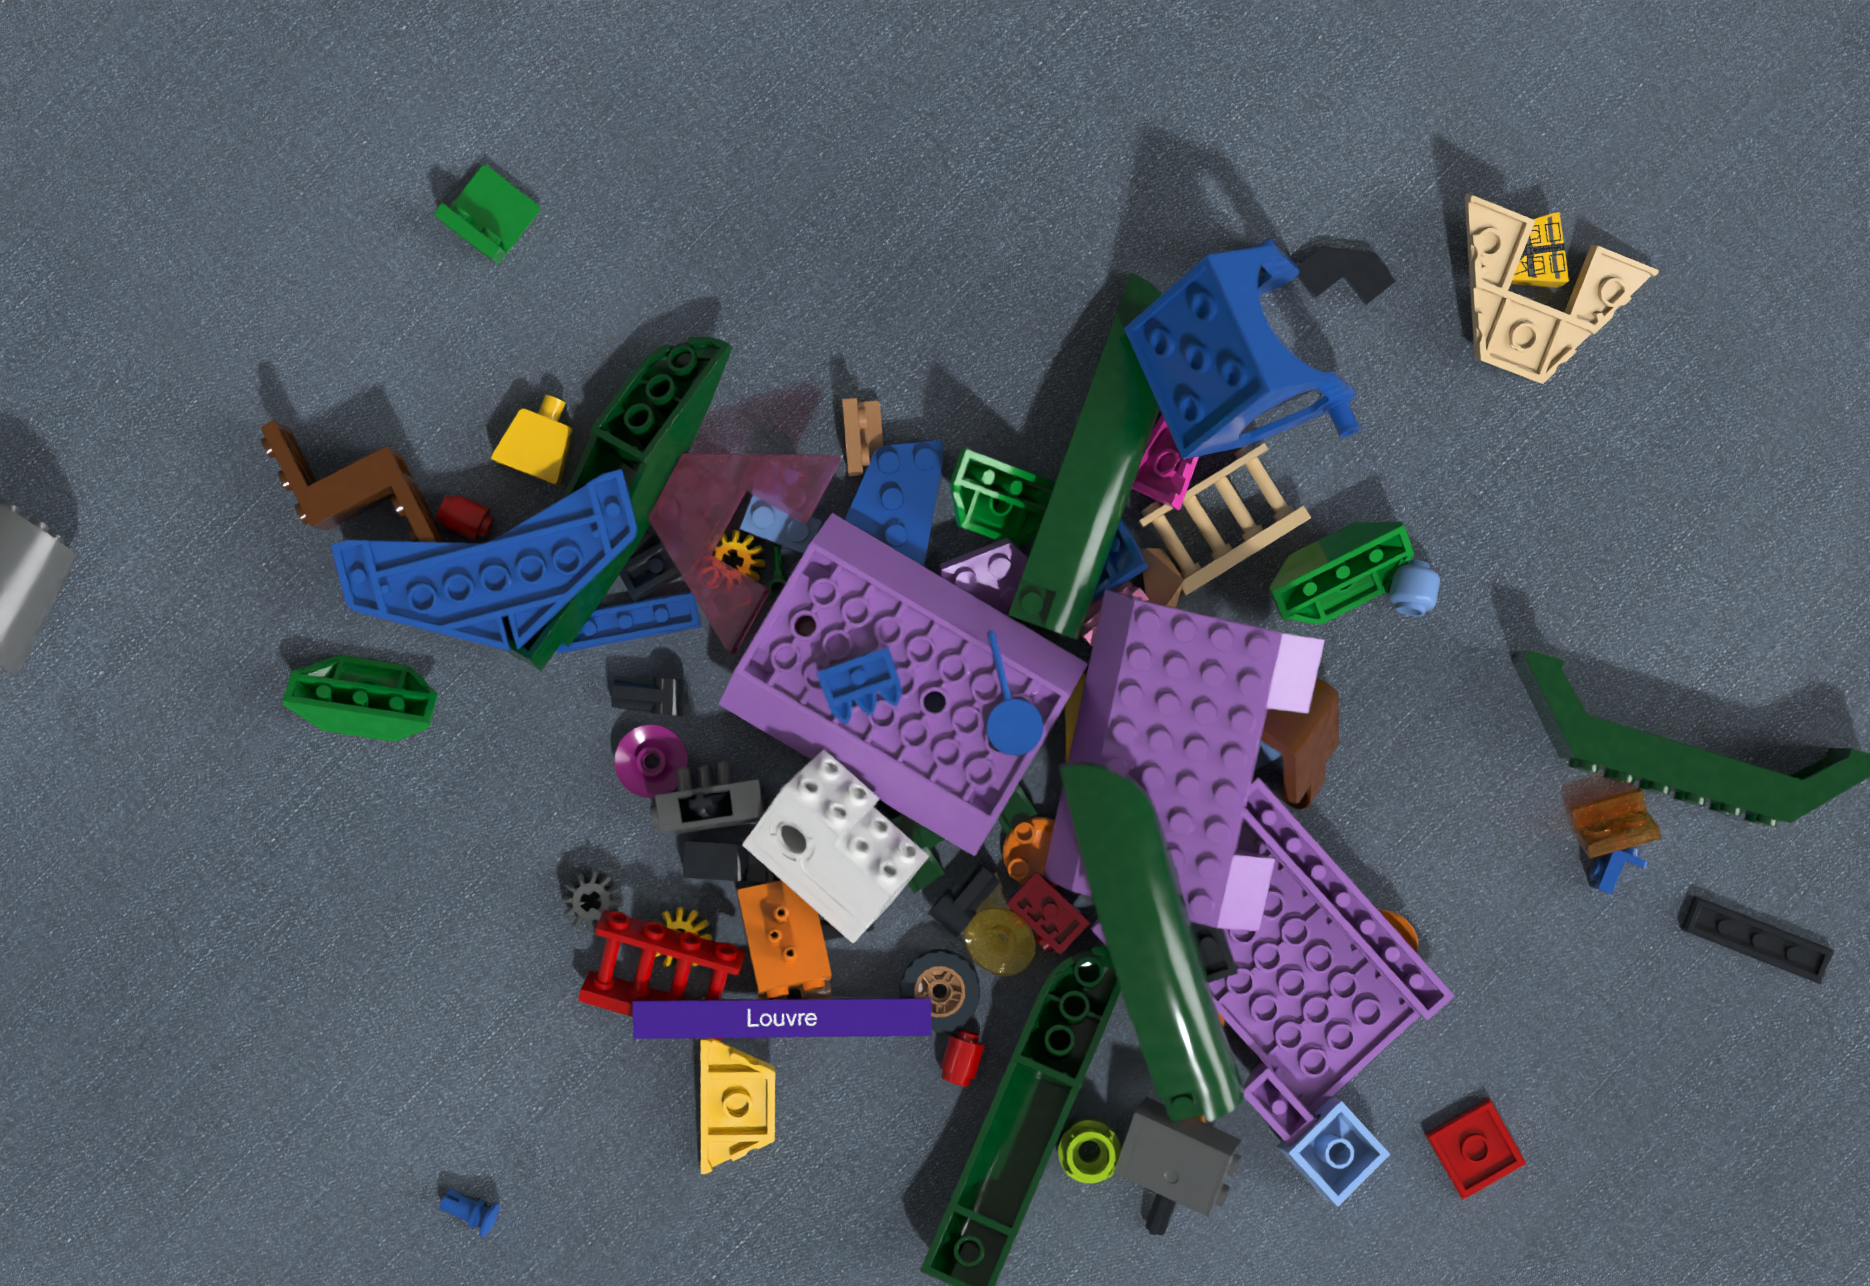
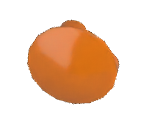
(1028, 848)

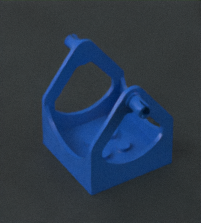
(1220, 361)

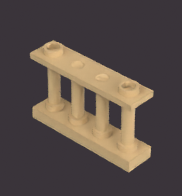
(1254, 535)

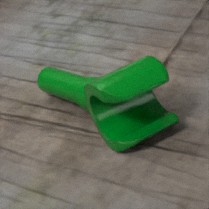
(777, 571)

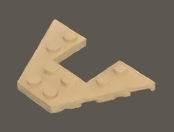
(1519, 331)

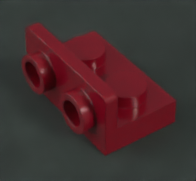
(1048, 913)

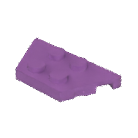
(988, 573)

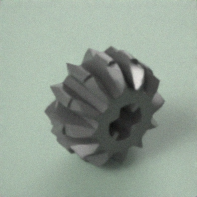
(589, 888)

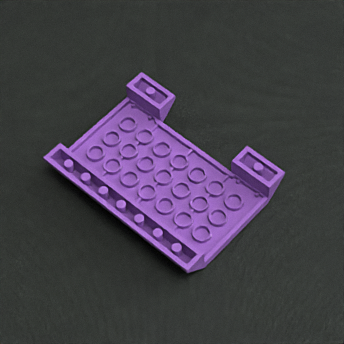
(1183, 715)
(1318, 980)

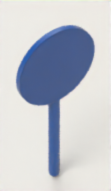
(1013, 724)

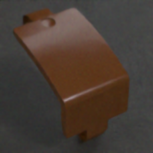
(1305, 743)

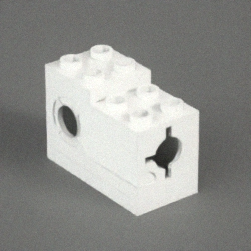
(835, 846)

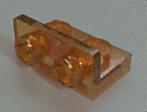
(1614, 823)

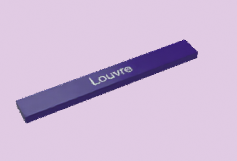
(781, 1018)

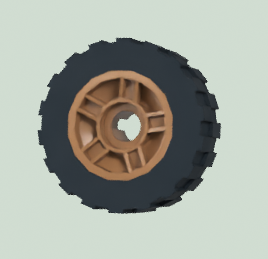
(955, 974)

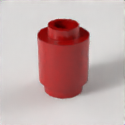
(465, 517)
(961, 1057)

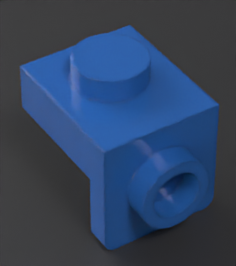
(1608, 868)

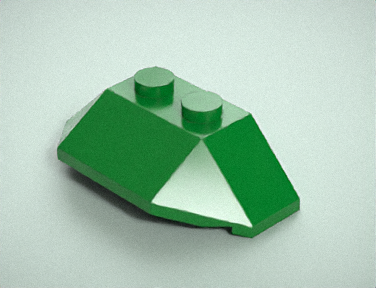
(998, 498)
(1340, 571)
(361, 698)

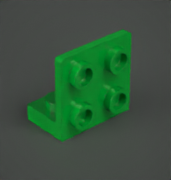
(489, 214)

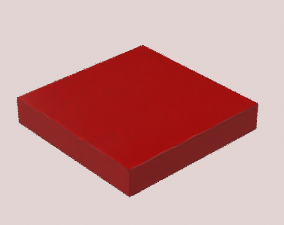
(1475, 1148)

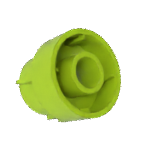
(1085, 1130)

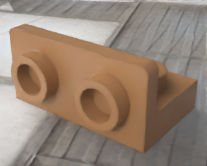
(862, 433)

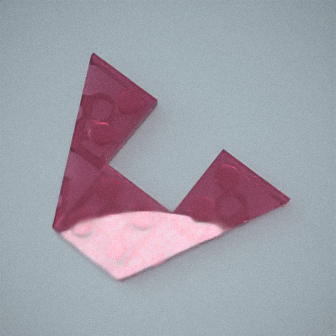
(699, 507)

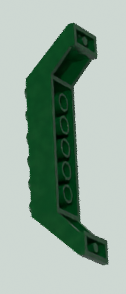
(1672, 766)

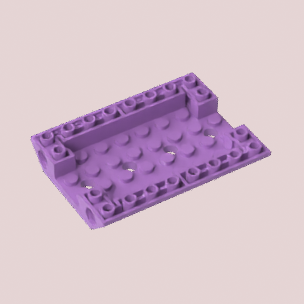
(937, 634)

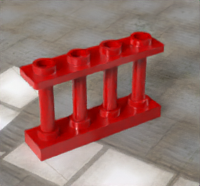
(618, 995)

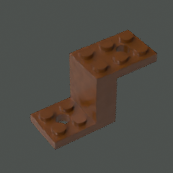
(351, 489)

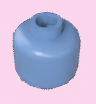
(1414, 588)

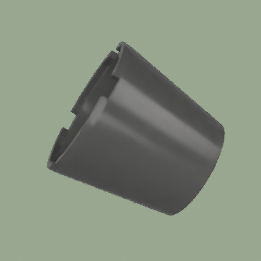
(31, 578)

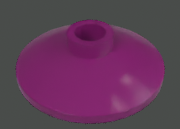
(632, 755)

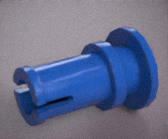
(471, 1211)

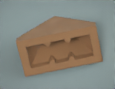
(1161, 578)

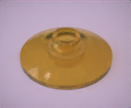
(994, 952)

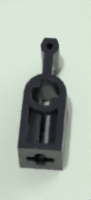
(723, 862)

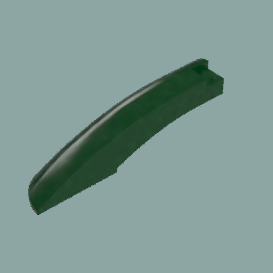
(644, 435)
(1091, 481)
(1152, 942)
(1024, 1121)

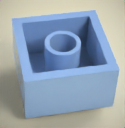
(1335, 1152)

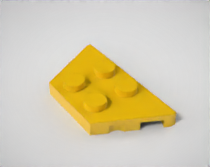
(734, 1103)

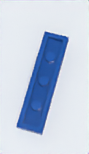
(637, 621)

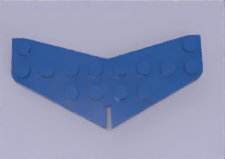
(899, 506)
(472, 586)

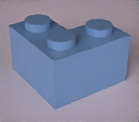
(778, 527)

